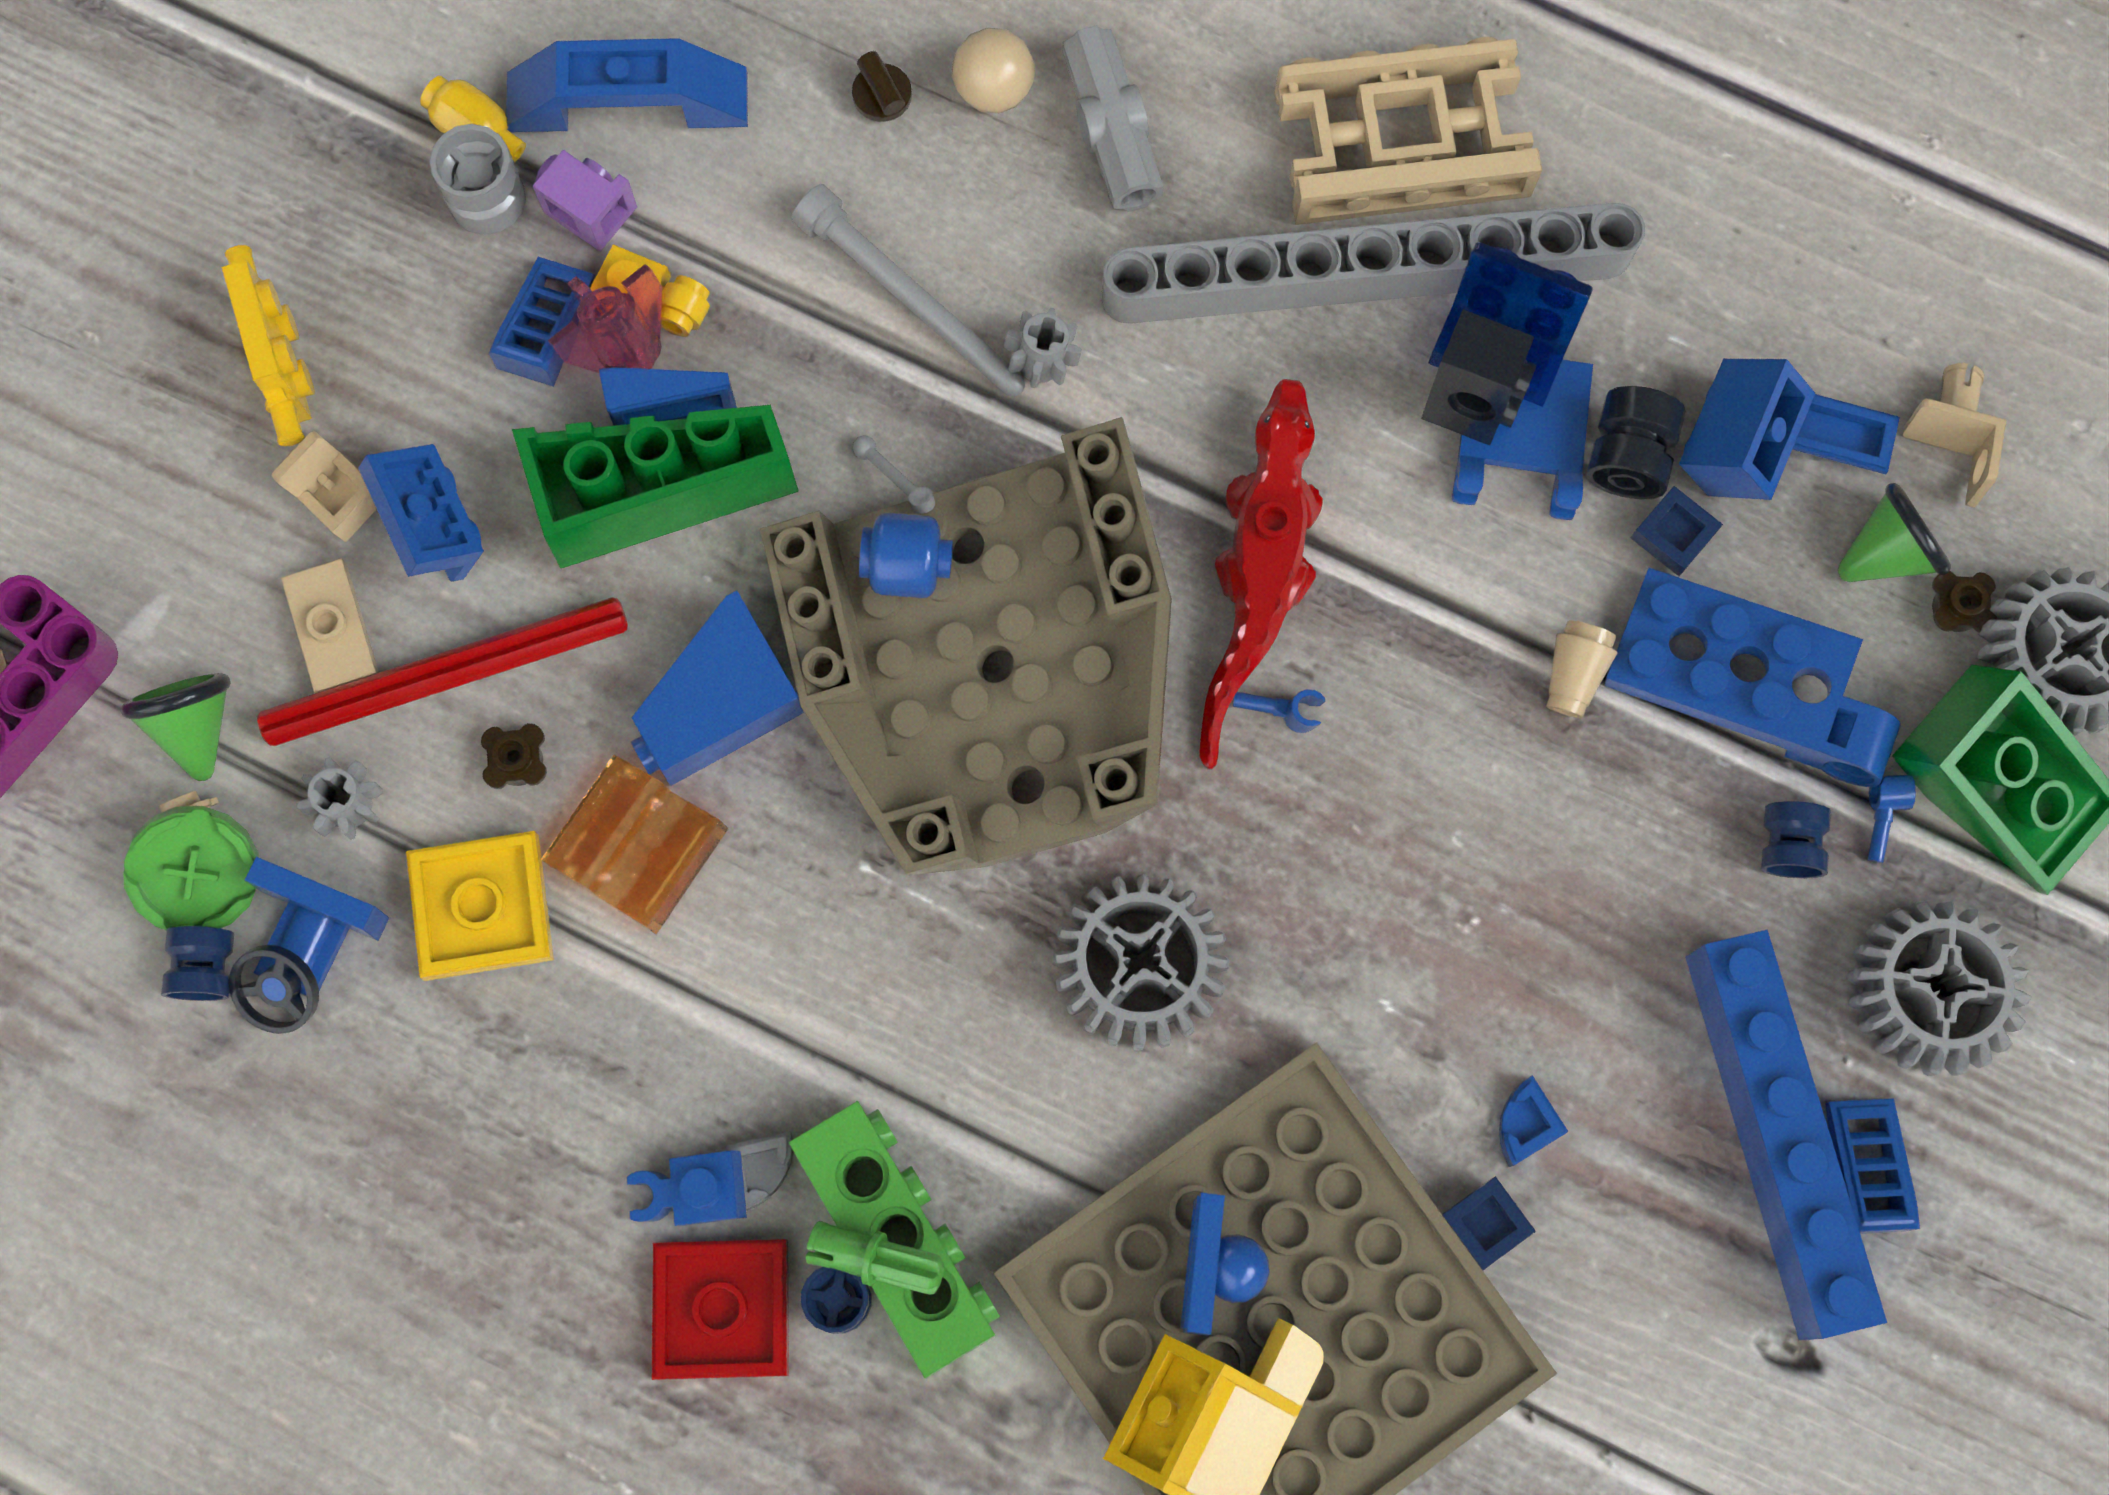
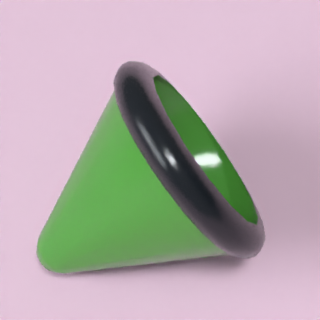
(1893, 543)
(184, 720)

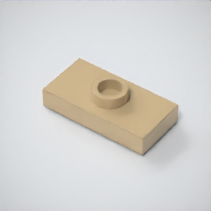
(329, 625)

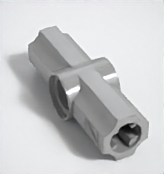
(1112, 118)

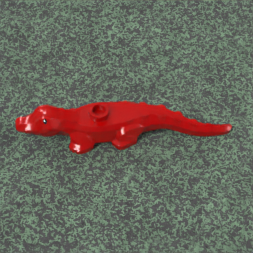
(1266, 562)

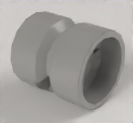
(477, 178)

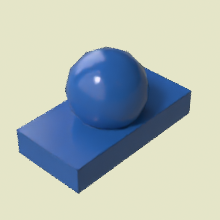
(1224, 1267)

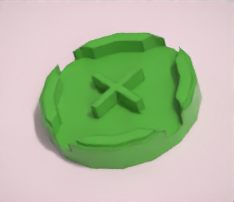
(190, 868)

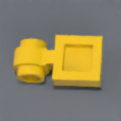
(682, 302)

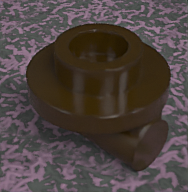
(880, 89)

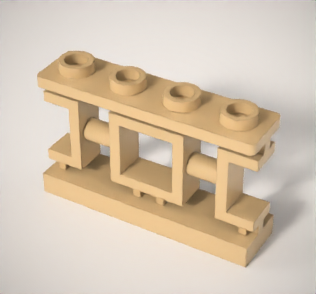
(1407, 175)

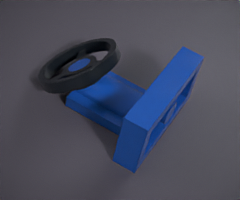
(300, 946)

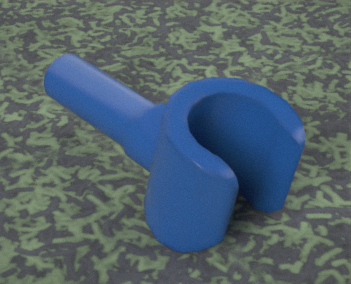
(1283, 707)
(1893, 793)

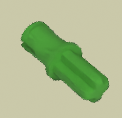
(874, 1258)

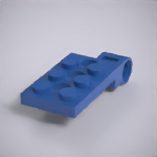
(1834, 735)

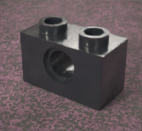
(1480, 378)

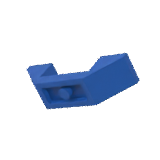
(626, 75)

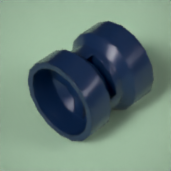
(1796, 839)
(197, 963)
(827, 1295)

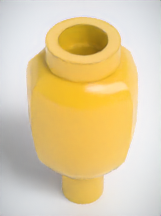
(461, 103)

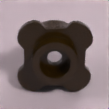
(1947, 610)
(527, 769)

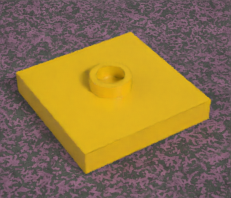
(479, 905)

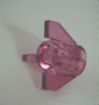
(614, 325)

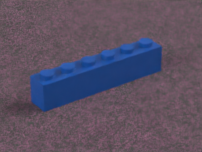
(1785, 1137)

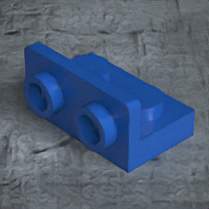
(422, 511)

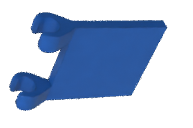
(1540, 441)

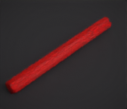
(442, 671)

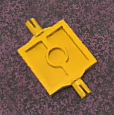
(266, 337)

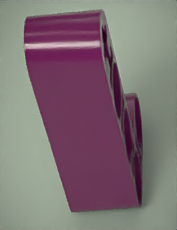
(45, 663)

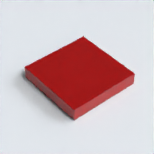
(720, 1309)

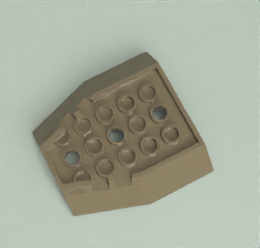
(900, 682)

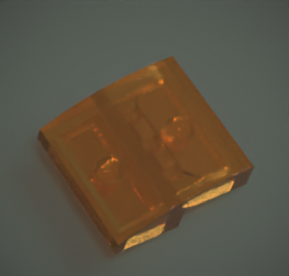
(635, 844)

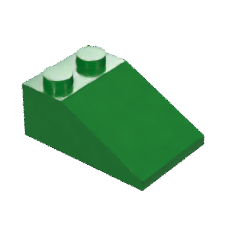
(2009, 774)

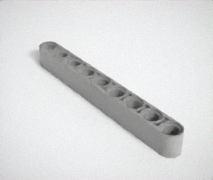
(1345, 279)

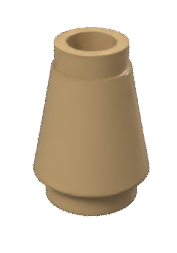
(1579, 666)

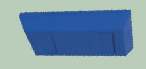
(1848, 434)

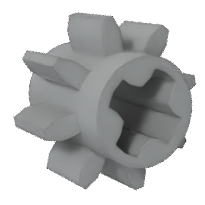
(1045, 331)
(334, 780)

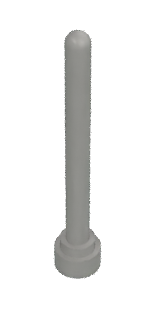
(822, 216)

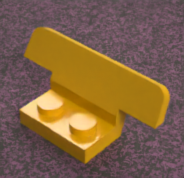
(1209, 1425)

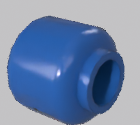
(904, 555)

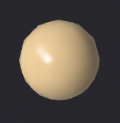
(993, 70)

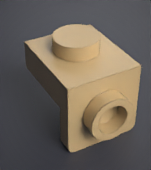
(326, 485)

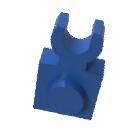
(699, 1190)

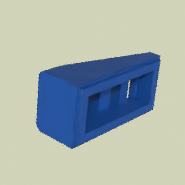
(506, 348)
(663, 393)
(1899, 1187)

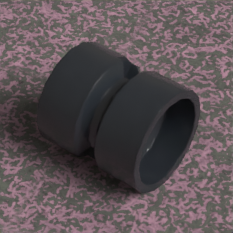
(1636, 433)

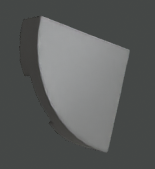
(764, 1166)

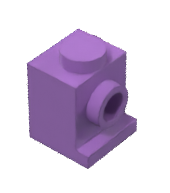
(584, 197)

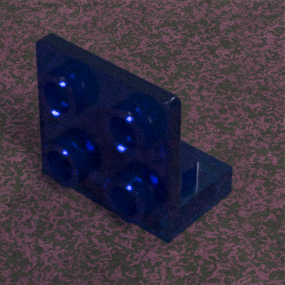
(1523, 298)

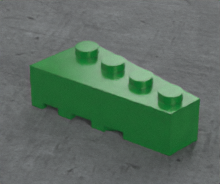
(650, 477)

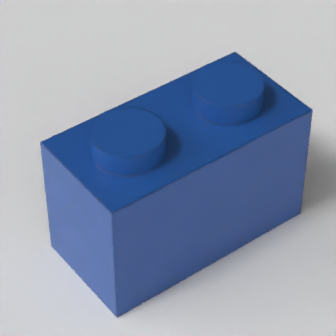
(1747, 428)

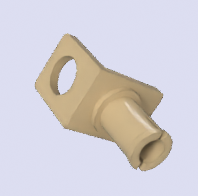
(1960, 428)

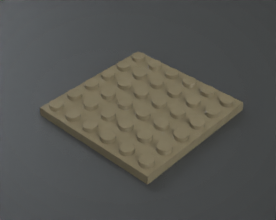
(1356, 1261)

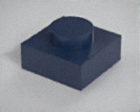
(1676, 531)
(1488, 1223)

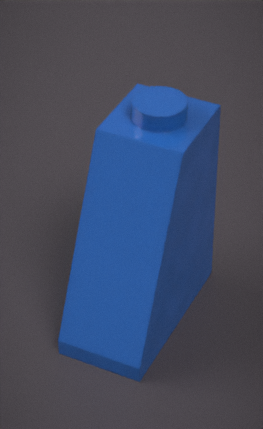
(714, 696)

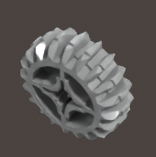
(2032, 609)
(1947, 940)
(1164, 981)

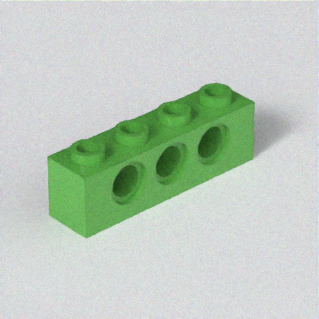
(827, 1156)

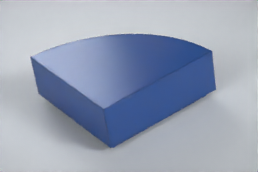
(1528, 1122)

